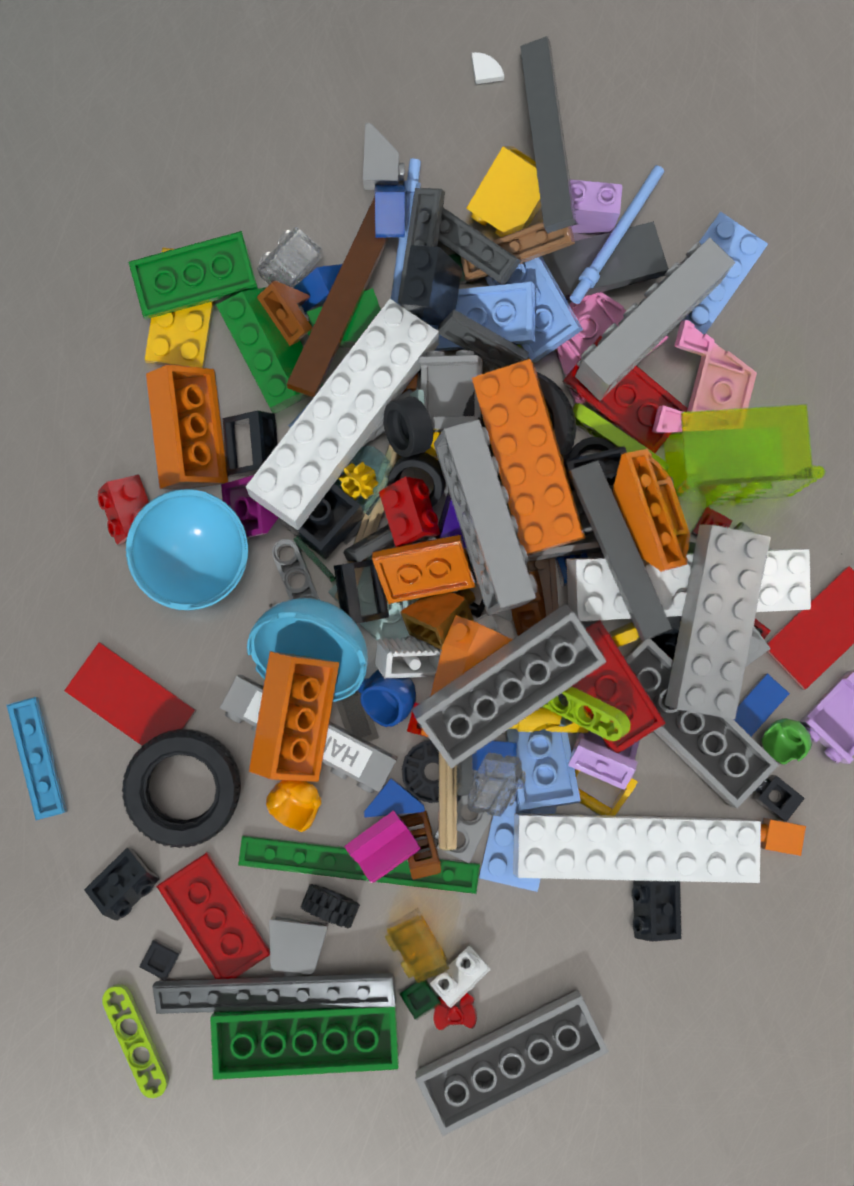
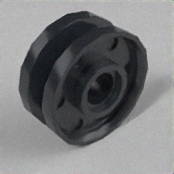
(414, 775)

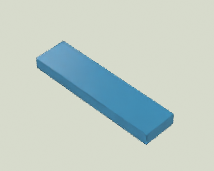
(36, 758)

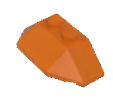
(651, 510)

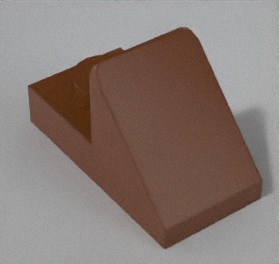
(283, 306)

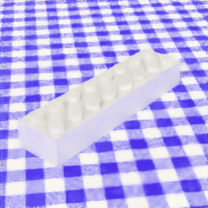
(342, 414)
(596, 596)
(636, 848)

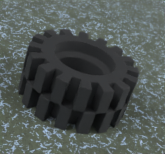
(330, 906)

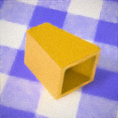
(508, 193)

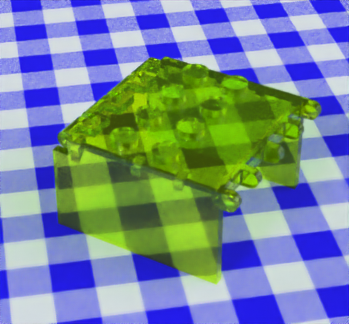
(741, 455)

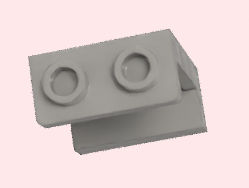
(448, 387)

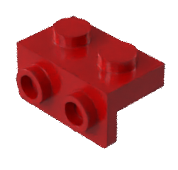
(122, 502)
(409, 511)

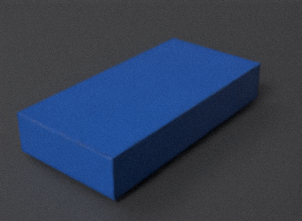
(759, 704)

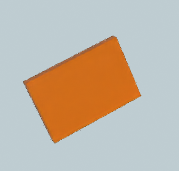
(423, 569)

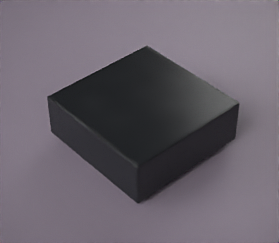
(160, 959)

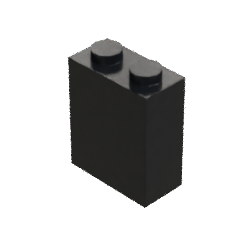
(431, 284)

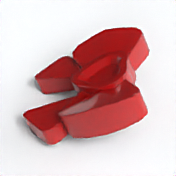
(465, 1015)

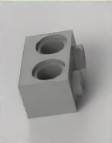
(472, 830)

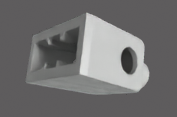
(295, 945)

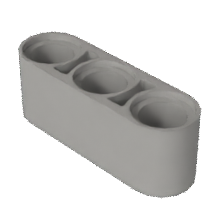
(291, 567)

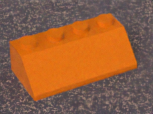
(186, 427)
(293, 717)

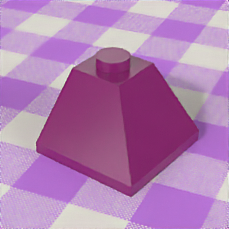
(253, 516)

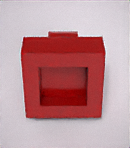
(711, 517)

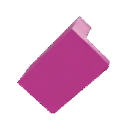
(383, 846)

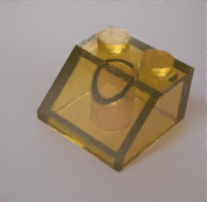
(417, 946)

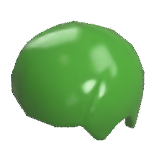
(786, 741)

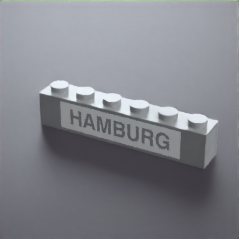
(342, 751)

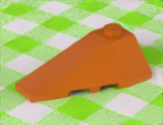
(463, 649)

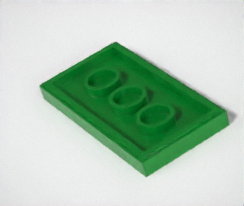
(192, 275)

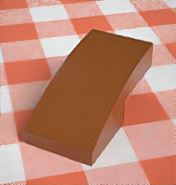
(531, 612)

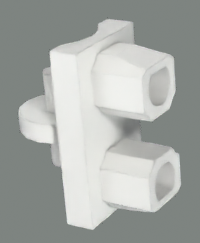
(461, 977)

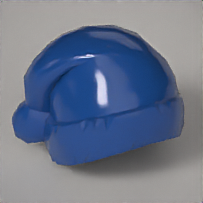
(387, 699)

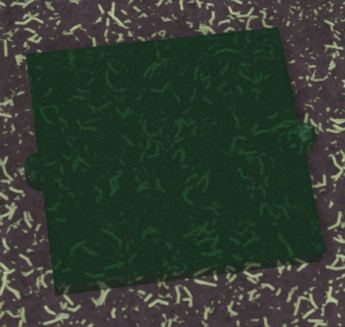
(314, 559)

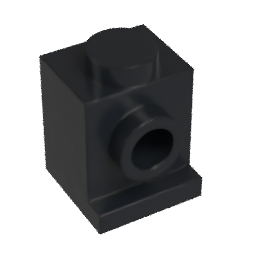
(787, 800)

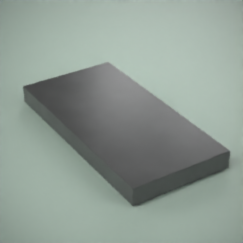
(634, 260)

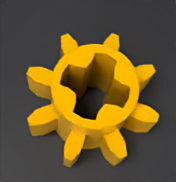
(358, 480)

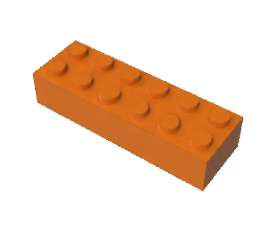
(528, 457)

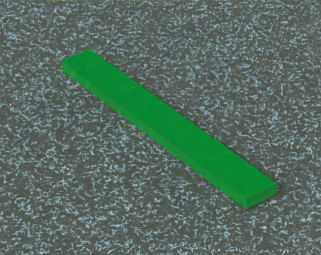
(336, 862)

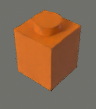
(782, 836)

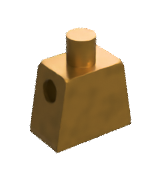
(433, 615)

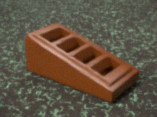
(427, 862)

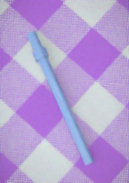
(409, 187)
(591, 274)

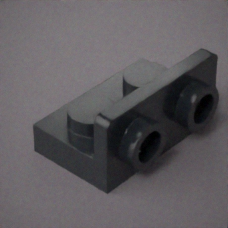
(121, 885)
(657, 910)

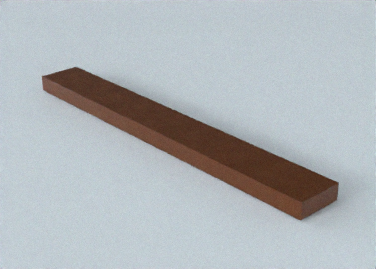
(338, 309)

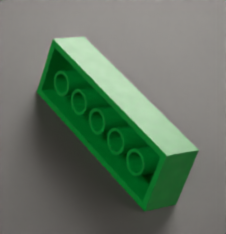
(303, 1042)

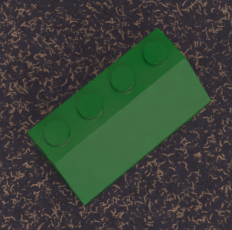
(262, 348)

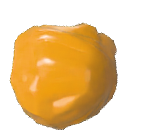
(294, 804)

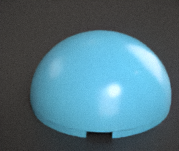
(186, 549)
(315, 631)

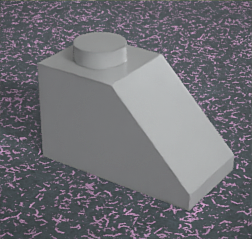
(380, 160)

